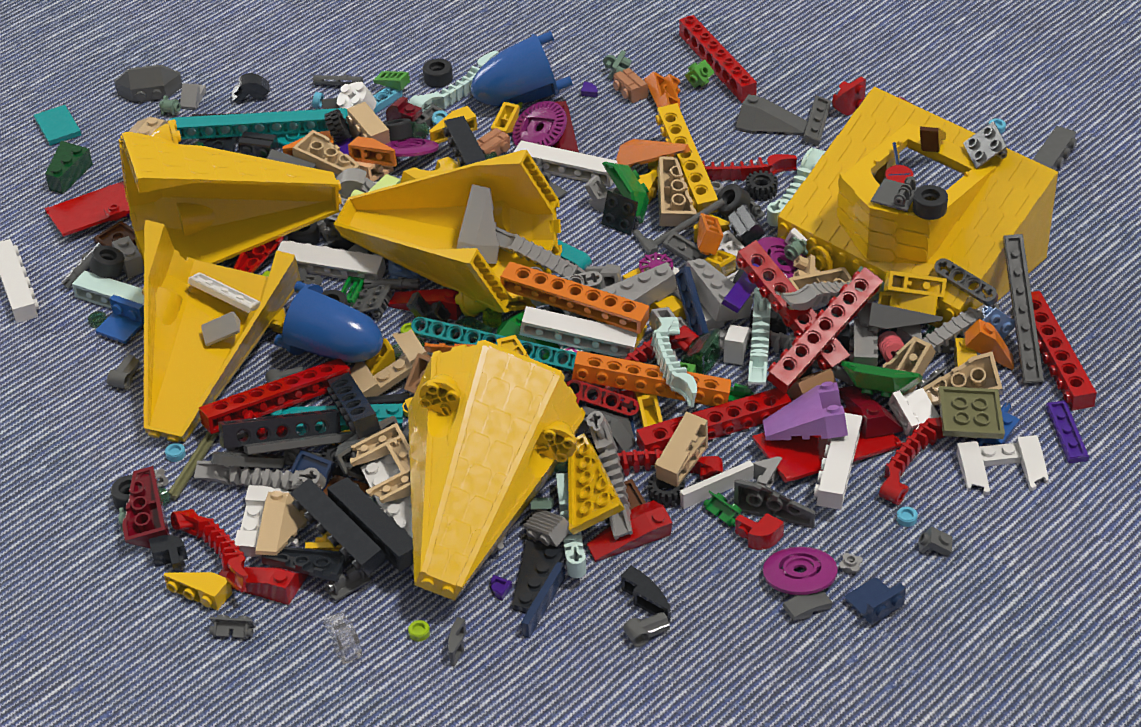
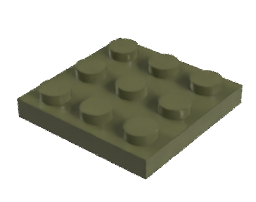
(971, 412)

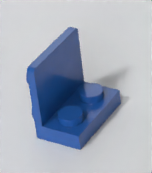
(124, 321)

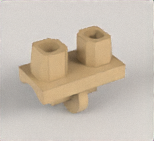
(806, 265)

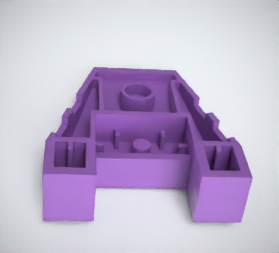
(809, 415)

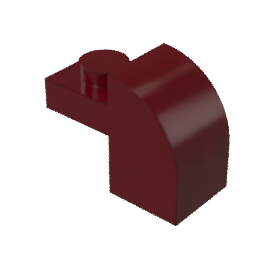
(402, 109)

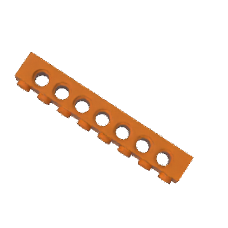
(575, 297)
(645, 378)

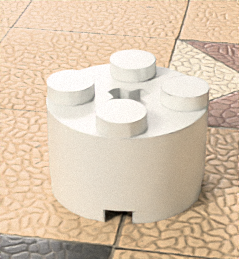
(354, 94)

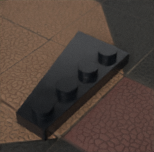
(312, 562)
(534, 570)

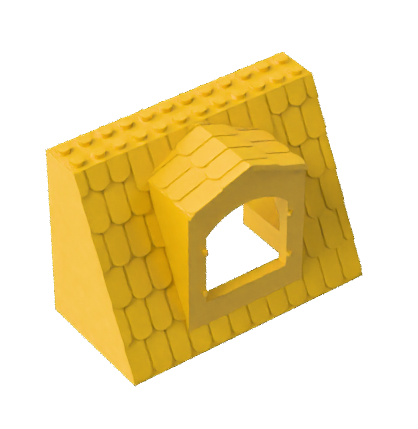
(982, 206)

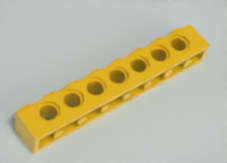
(694, 173)

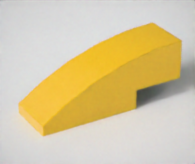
(648, 408)

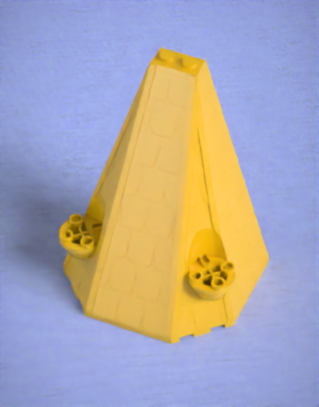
(218, 198)
(422, 220)
(177, 363)
(479, 452)

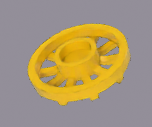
(820, 260)

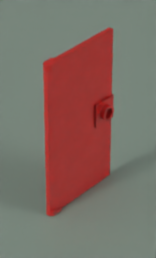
(89, 209)
(805, 456)

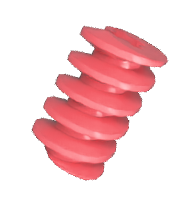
(889, 344)

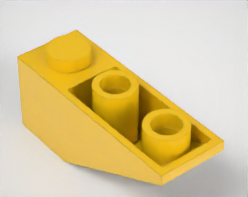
(913, 302)
(202, 587)

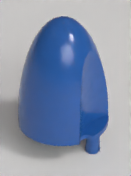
(518, 74)
(328, 328)

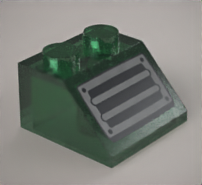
(704, 352)

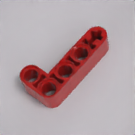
(601, 398)

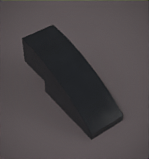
(644, 592)

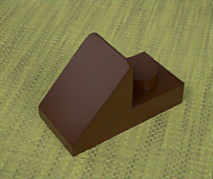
(931, 138)

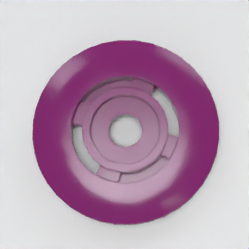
(545, 113)
(413, 147)
(775, 248)
(796, 583)

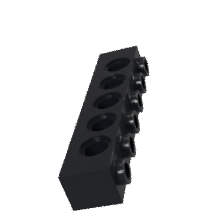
(353, 405)
(229, 429)

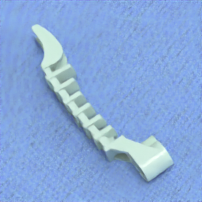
(453, 93)
(808, 163)
(760, 340)
(674, 374)
(573, 544)

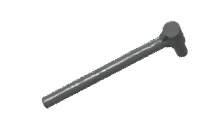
(651, 245)

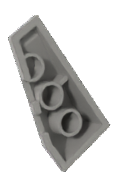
(479, 226)

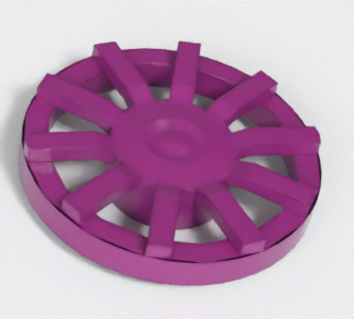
(653, 263)

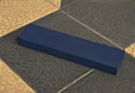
(691, 301)
(543, 600)

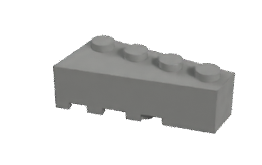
(646, 286)
(713, 288)
(863, 345)

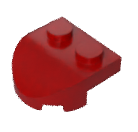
(849, 96)

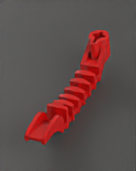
(775, 164)
(645, 351)
(926, 433)
(706, 465)
(229, 553)

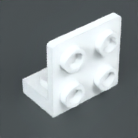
(912, 409)

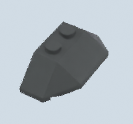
(148, 83)
(619, 424)
(345, 452)

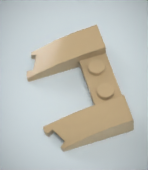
(394, 373)
(382, 444)

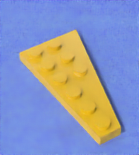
(589, 489)

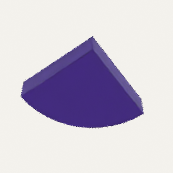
(589, 90)
(500, 586)

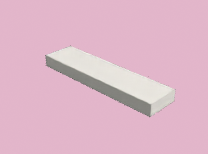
(224, 292)
(715, 484)

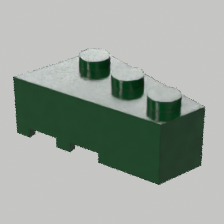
(67, 166)

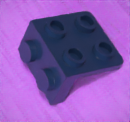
(876, 600)

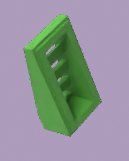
(393, 79)

